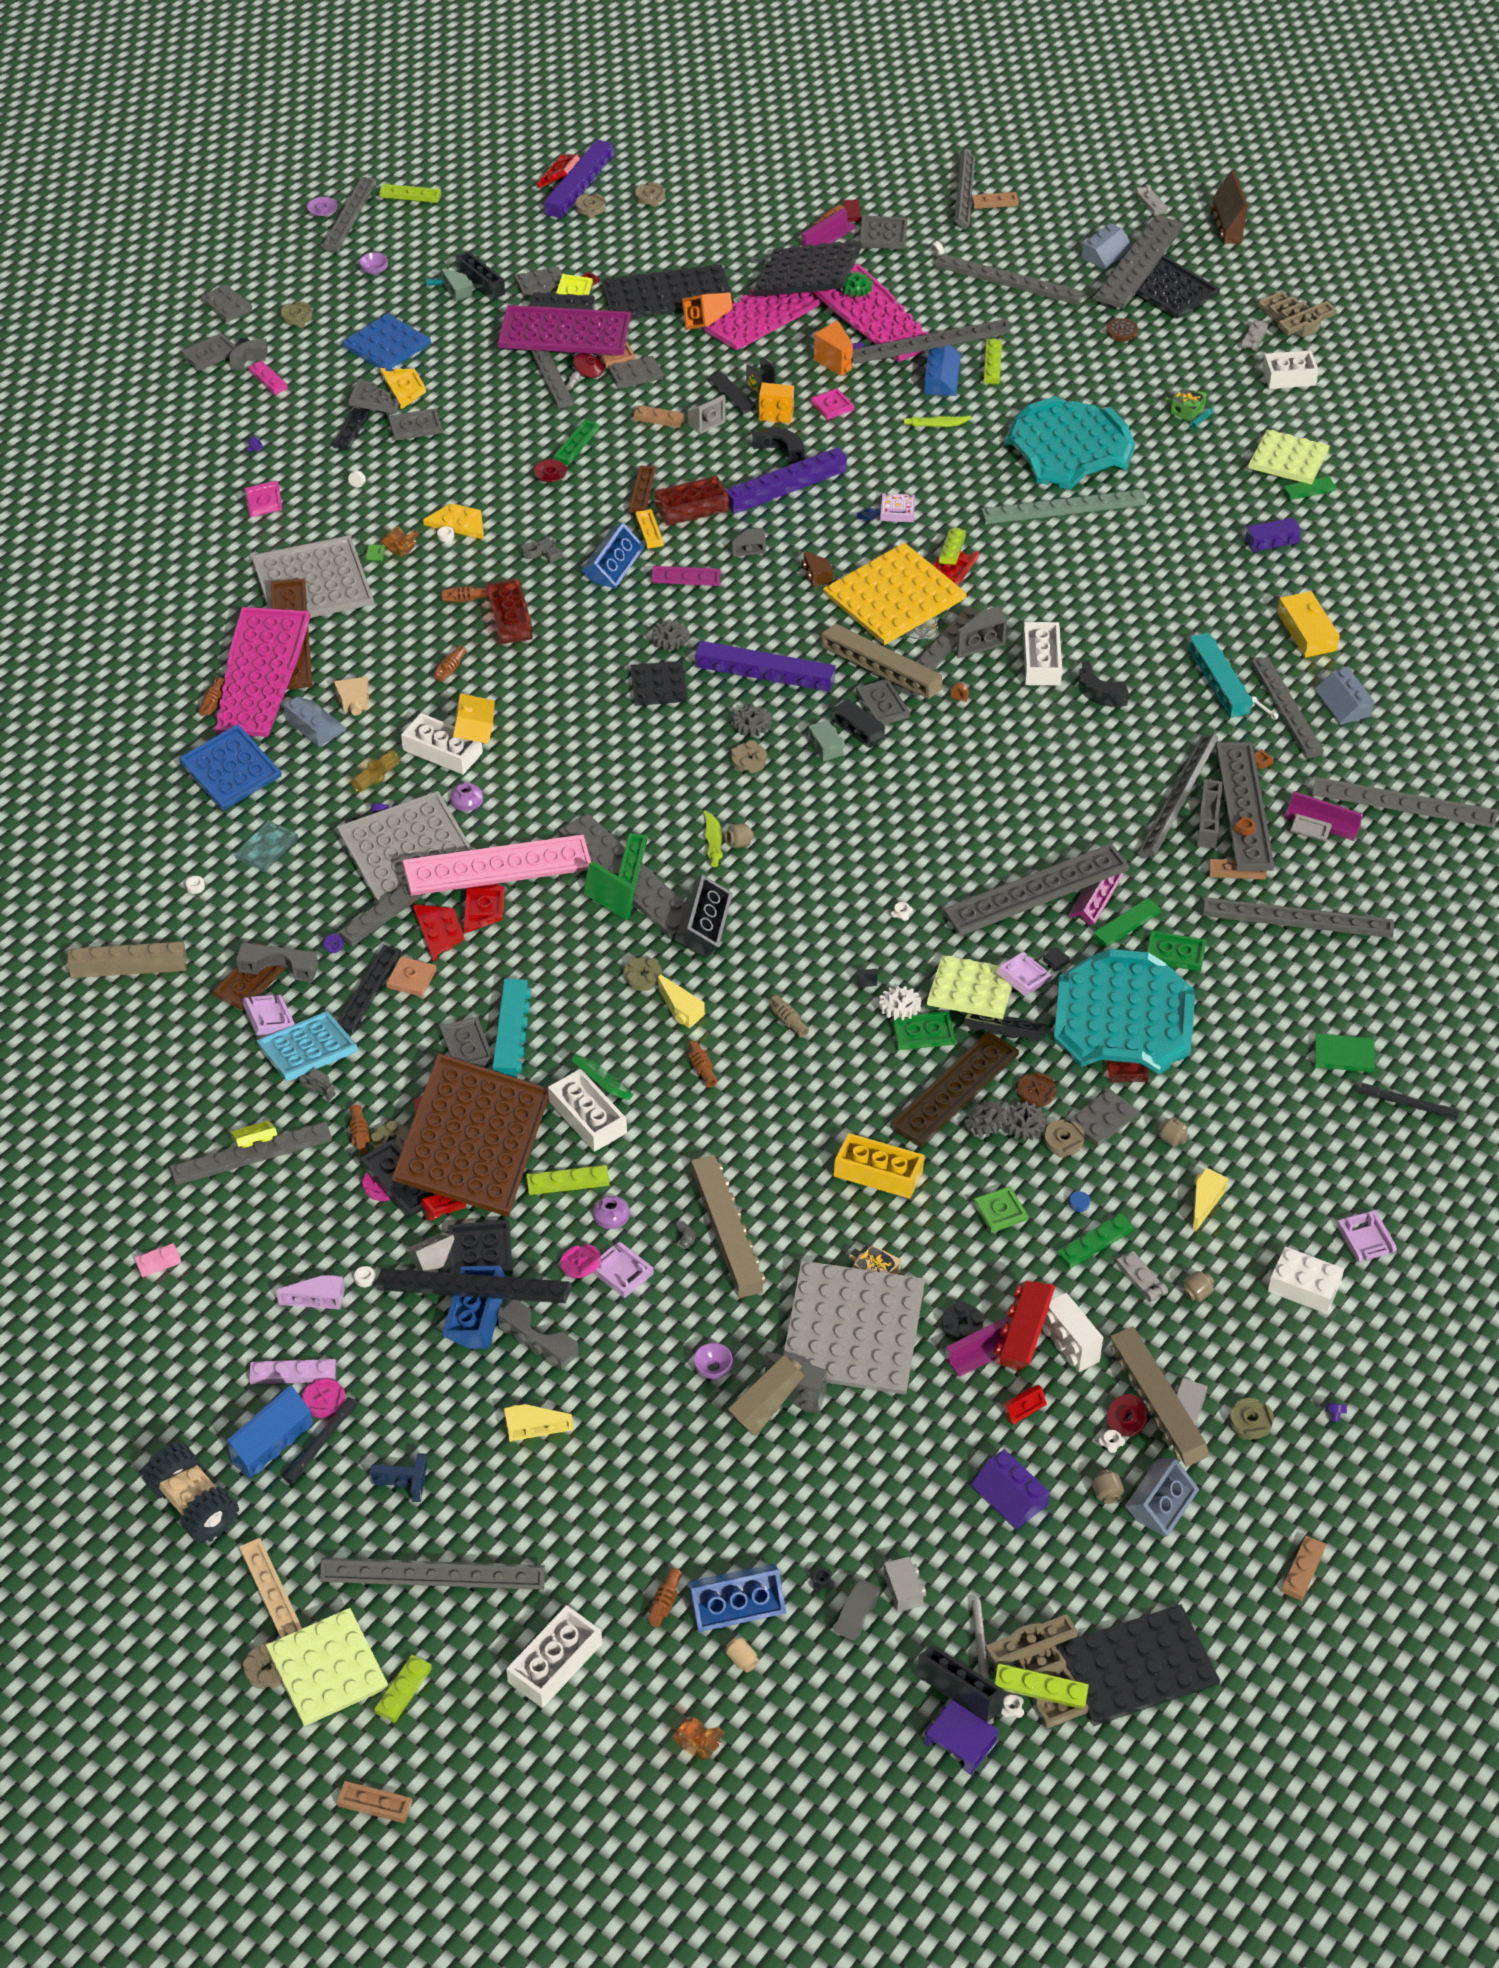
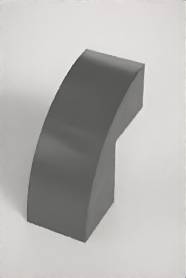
(250, 350)
(858, 1605)

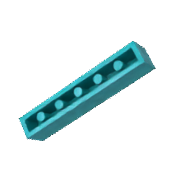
(1220, 675)
(511, 1027)

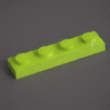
(410, 193)
(992, 361)
(952, 546)
(568, 1180)
(1041, 1686)

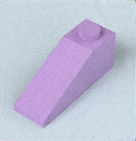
(315, 1292)

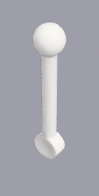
(1274, 716)

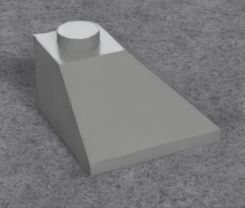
(707, 415)
(431, 1253)

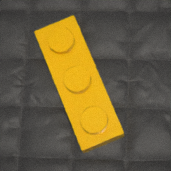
(649, 528)

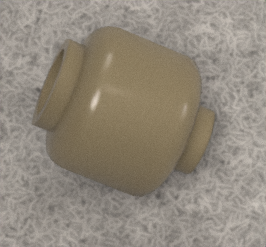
(738, 835)
(1173, 1131)
(1198, 1286)
(1108, 1487)

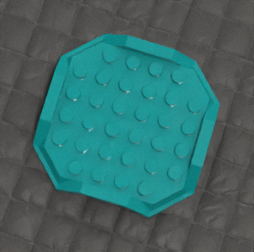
(1070, 440)
(1124, 1011)

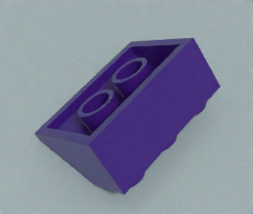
(1010, 1489)

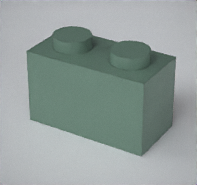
(826, 740)

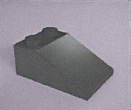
(982, 632)
(810, 1390)

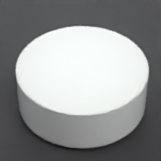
(937, 248)
(356, 479)
(445, 534)
(195, 884)
(364, 1276)

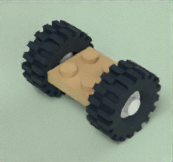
(202, 1505)

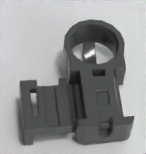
(534, 550)
(318, 1081)

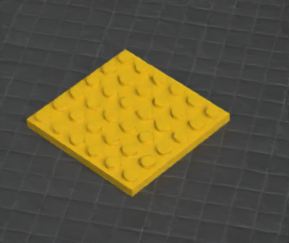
(894, 593)

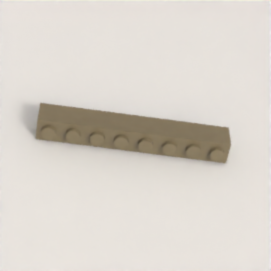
(882, 661)
(727, 1226)
(1159, 1397)

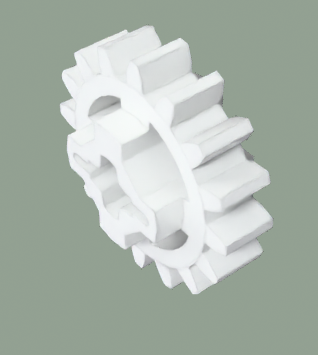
(900, 1003)

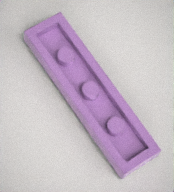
(292, 1371)

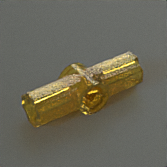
(375, 771)

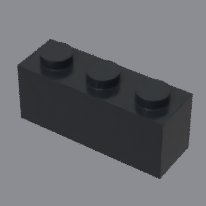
(858, 723)

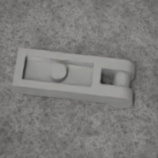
(1150, 200)
(1255, 335)
(1141, 1276)

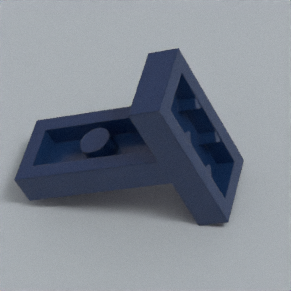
(402, 1476)

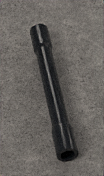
(1440, 1110)
(299, 1466)

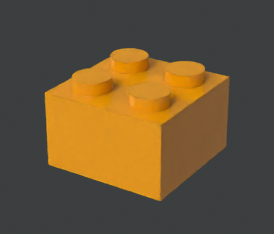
(776, 403)

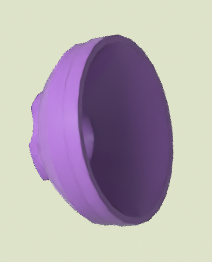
(373, 263)
(466, 801)
(614, 1217)
(710, 1354)

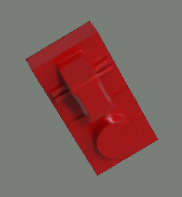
(439, 1205)
(1024, 1404)

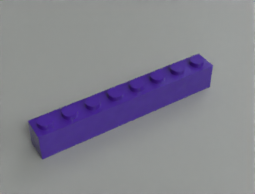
(578, 179)
(786, 480)
(765, 666)

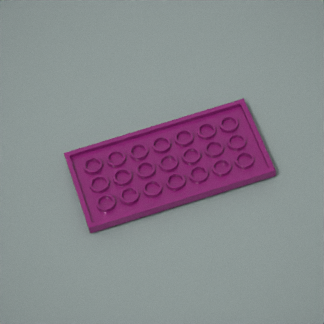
(564, 330)

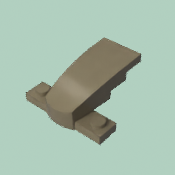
(1295, 316)
(1035, 1651)

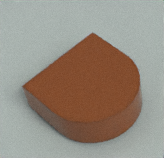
(959, 691)
(1263, 759)
(1245, 826)

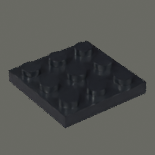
(658, 683)
(481, 1245)

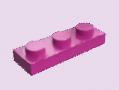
(267, 377)

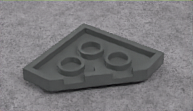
(370, 397)

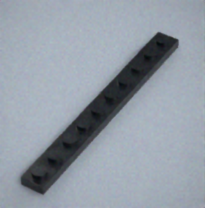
(473, 1285)

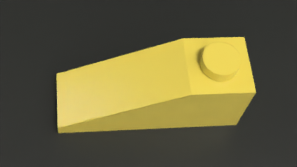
(683, 1005)
(1208, 1191)
(533, 1421)

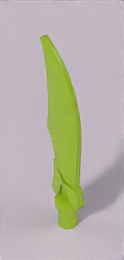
(939, 421)
(714, 838)

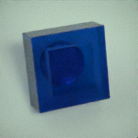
(868, 514)

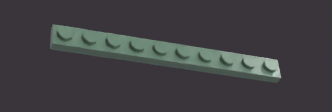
(1063, 506)

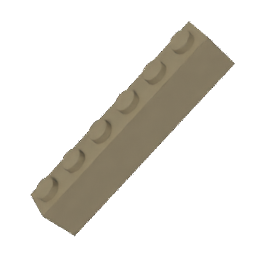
(127, 959)

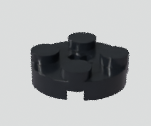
(958, 1312)

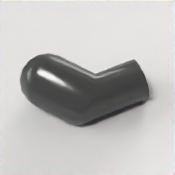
(688, 1234)

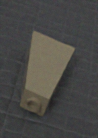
(767, 1394)

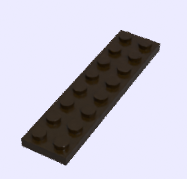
(954, 1089)

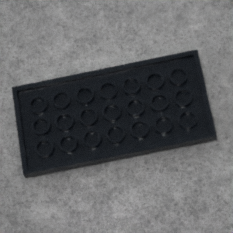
(662, 291)

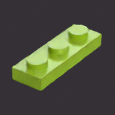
(403, 1688)

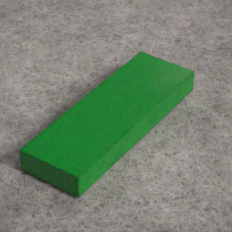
(1303, 490)

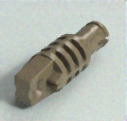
(788, 1016)

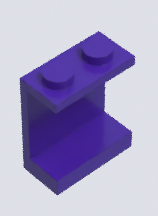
(962, 1735)

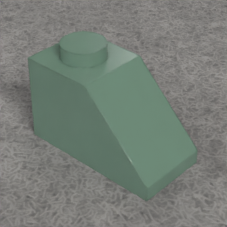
(457, 284)

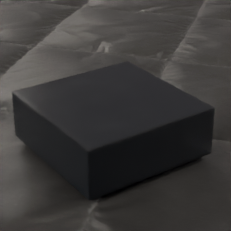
(1056, 958)
(867, 978)

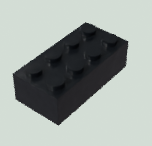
(704, 916)

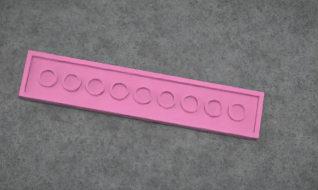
(496, 865)

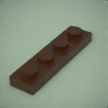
(642, 489)

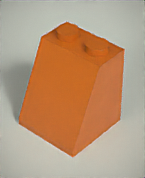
(705, 309)
(833, 348)

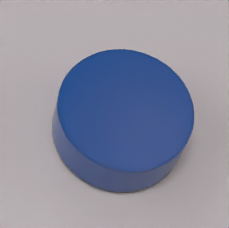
(1079, 1201)

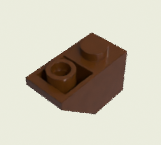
(817, 569)

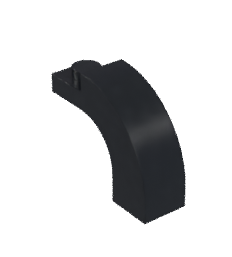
(780, 439)
(1101, 692)

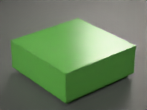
(375, 552)

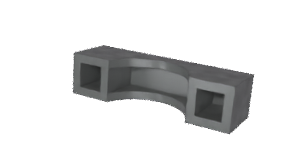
(1209, 814)
(255, 957)
(556, 1348)

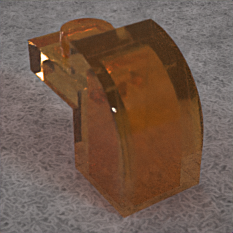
(398, 542)
(697, 1739)

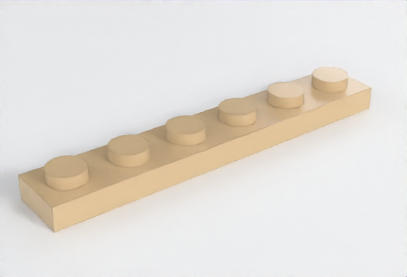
(270, 1588)

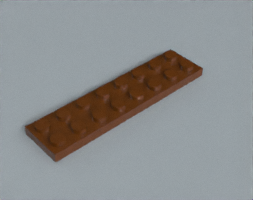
(292, 596)

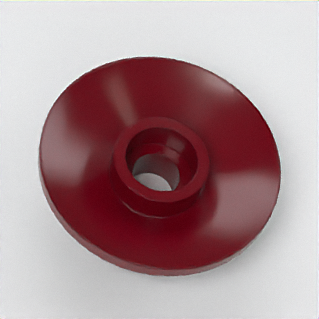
(588, 365)
(550, 470)
(1121, 1410)

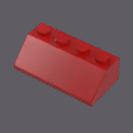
(1023, 1324)

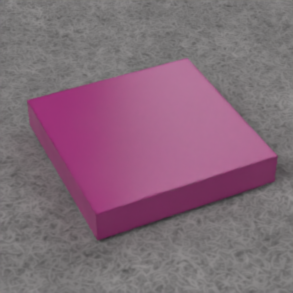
(832, 404)
(263, 499)

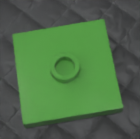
(1000, 1209)

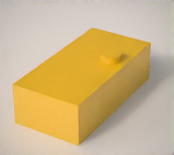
(1308, 624)
(474, 718)
(879, 1165)

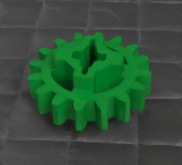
(858, 285)

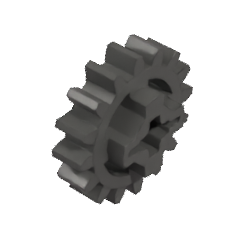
(670, 634)
(752, 720)
(986, 1118)
(1034, 1125)

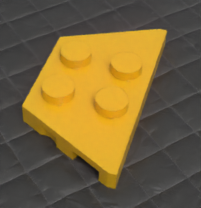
(404, 385)
(460, 518)

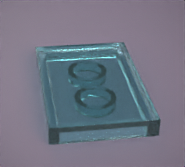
(266, 846)

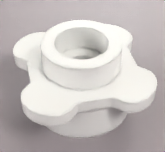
(902, 911)
(1112, 1435)
(1017, 1702)

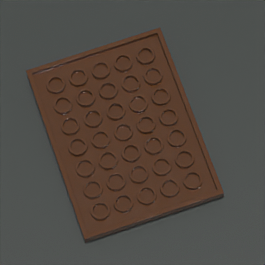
(472, 1135)

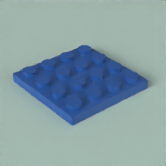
(386, 342)
(230, 767)

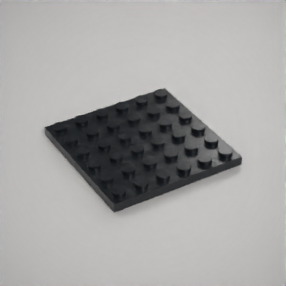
(808, 268)

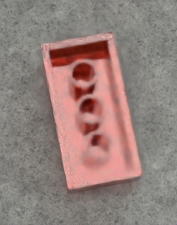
(691, 500)
(509, 611)

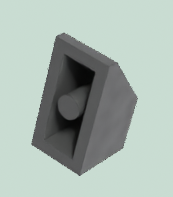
(749, 543)

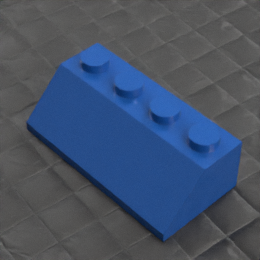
(942, 371)
(613, 557)
(473, 1319)
(269, 1432)
(736, 1597)

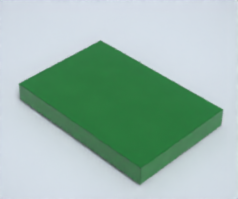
(609, 890)
(1177, 950)
(924, 1031)
(1344, 1052)
(602, 1077)

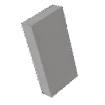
(1311, 828)

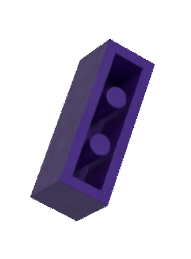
(1273, 534)

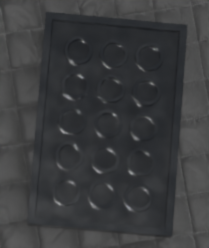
(1175, 288)
(1139, 1664)

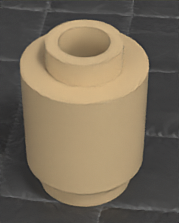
(742, 1654)

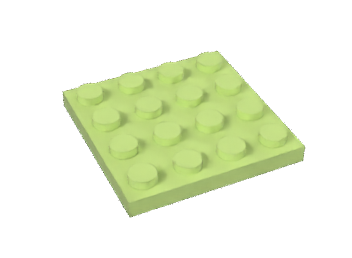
(1289, 456)
(969, 987)
(326, 1667)

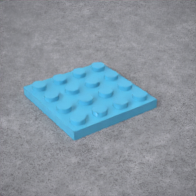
(307, 1046)

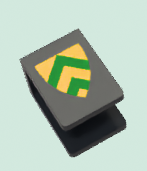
(755, 379)

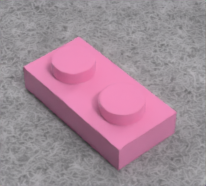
(157, 1260)

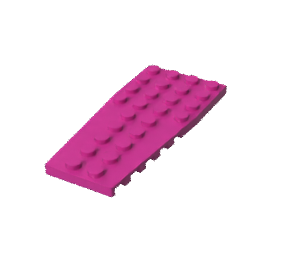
(874, 314)
(759, 316)
(260, 667)

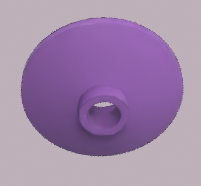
(322, 206)

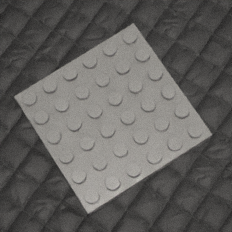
(330, 571)
(397, 834)
(856, 1325)

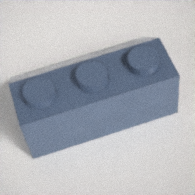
(1106, 247)
(1345, 696)
(312, 720)
(1162, 1496)

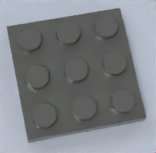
(883, 232)

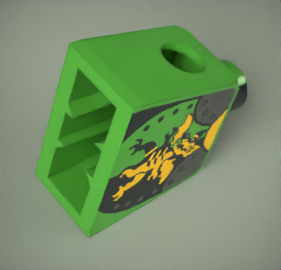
(1186, 403)

